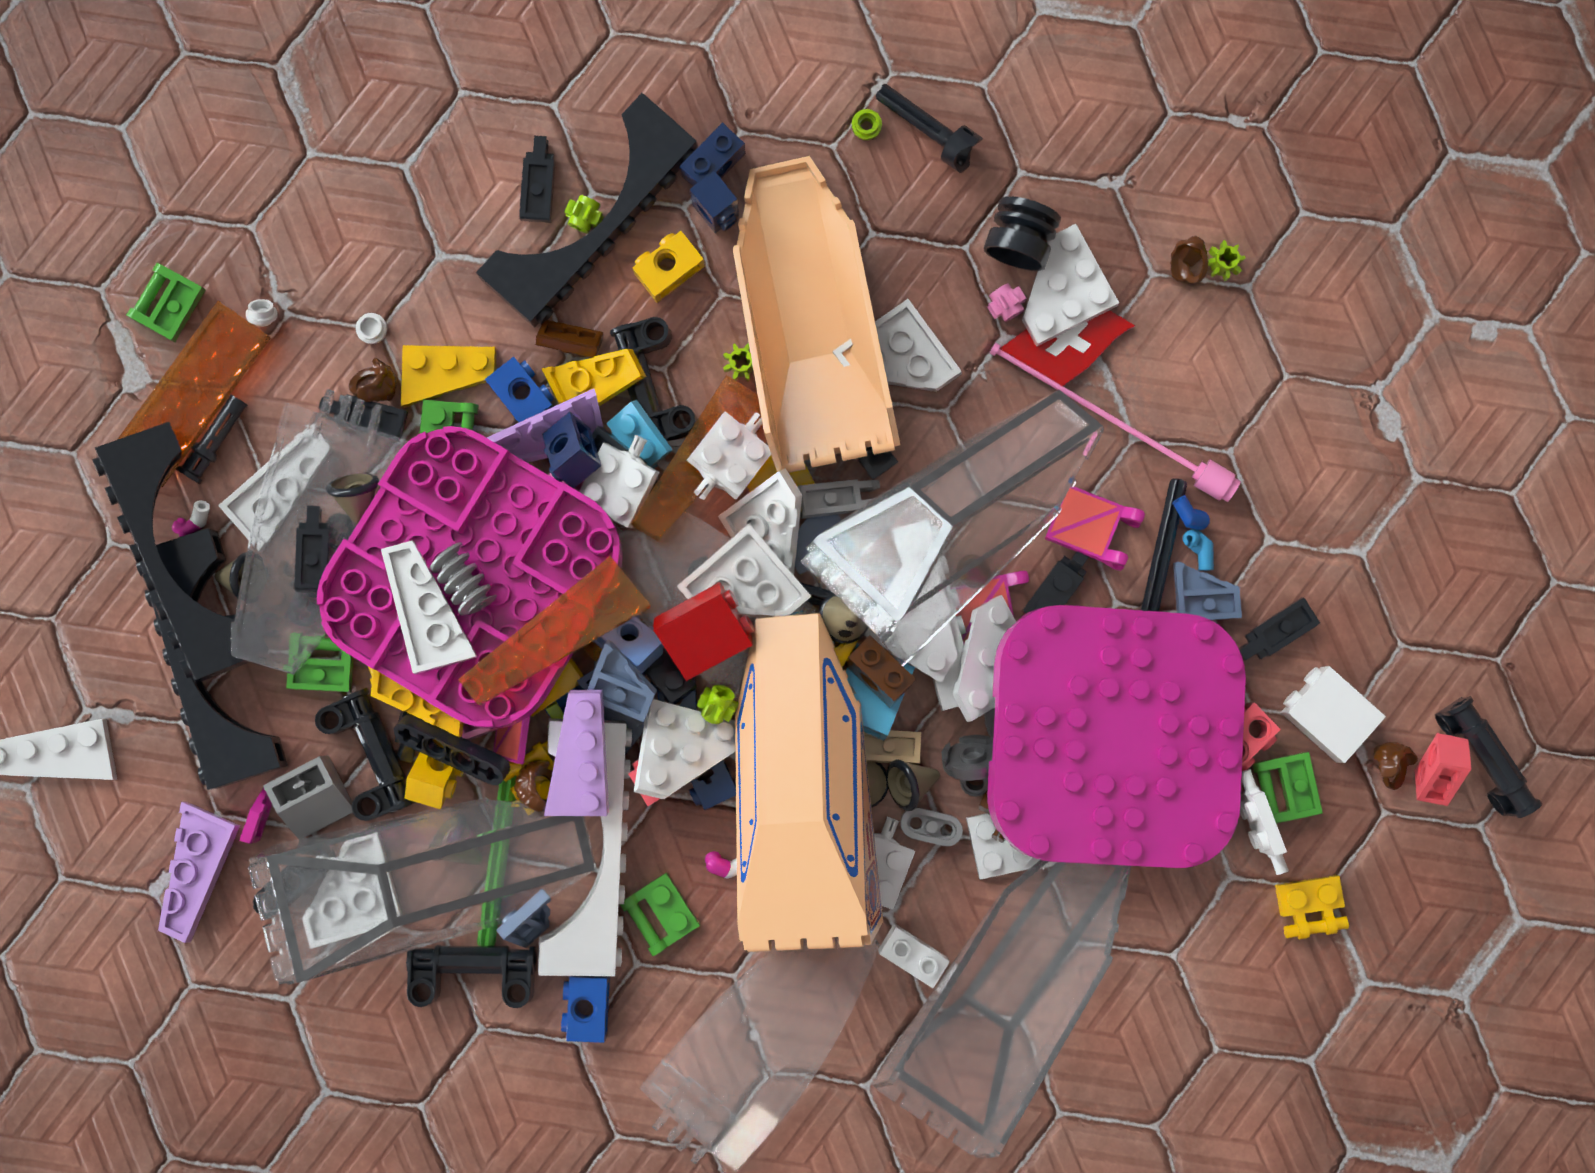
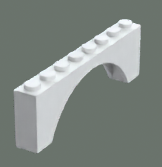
(589, 937)

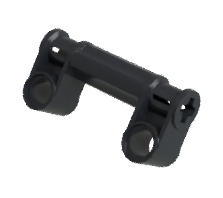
(644, 390)
(357, 712)
(1511, 794)
(471, 961)

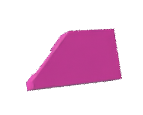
(256, 819)

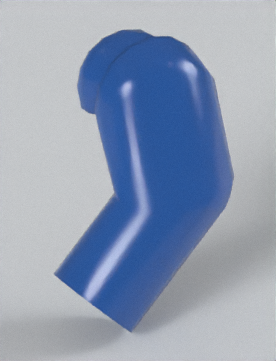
(1191, 517)

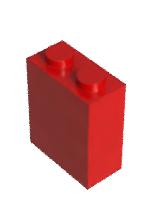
(704, 631)

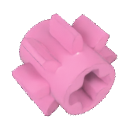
(1006, 302)

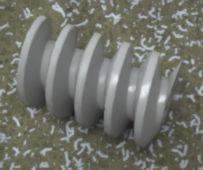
(460, 580)

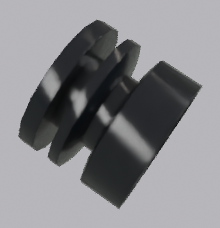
(1022, 233)

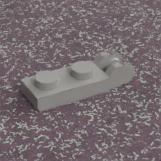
(834, 497)

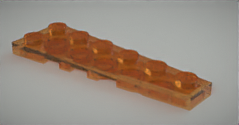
(677, 484)
(573, 620)

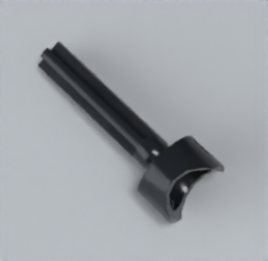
(956, 144)

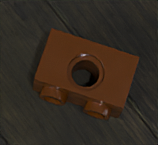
(879, 671)

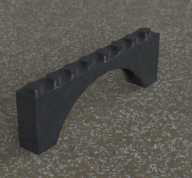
(539, 281)
(135, 473)
(223, 746)

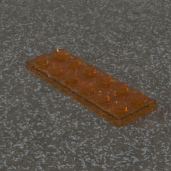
(201, 378)

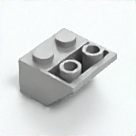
(309, 797)

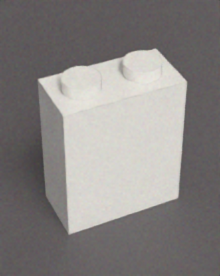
(1332, 713)

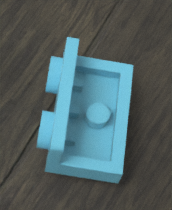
(634, 421)

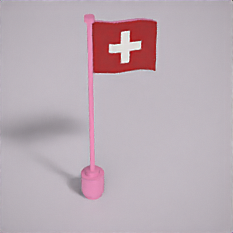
(1074, 352)

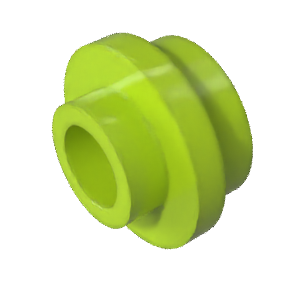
(870, 116)

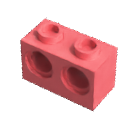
(1264, 741)
(1442, 769)

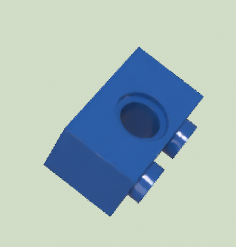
(506, 382)
(592, 1026)

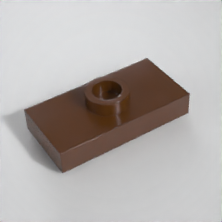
(569, 338)

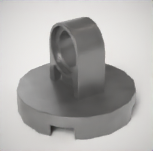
(969, 762)

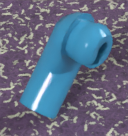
(1202, 547)

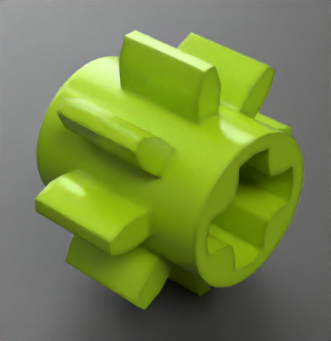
(583, 214)
(1230, 254)
(737, 354)
(717, 704)

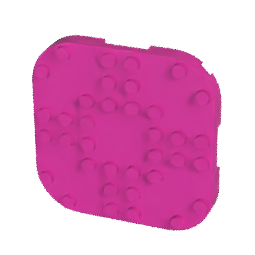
(516, 524)
(1117, 737)

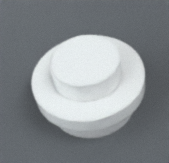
(261, 312)
(371, 328)

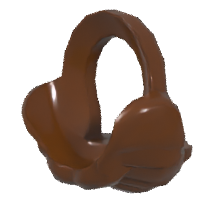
(1185, 256)
(382, 386)
(1393, 761)
(526, 787)

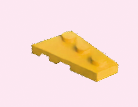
(443, 369)
(605, 373)
(407, 701)

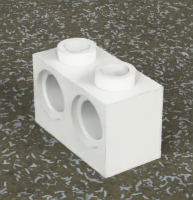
(913, 955)

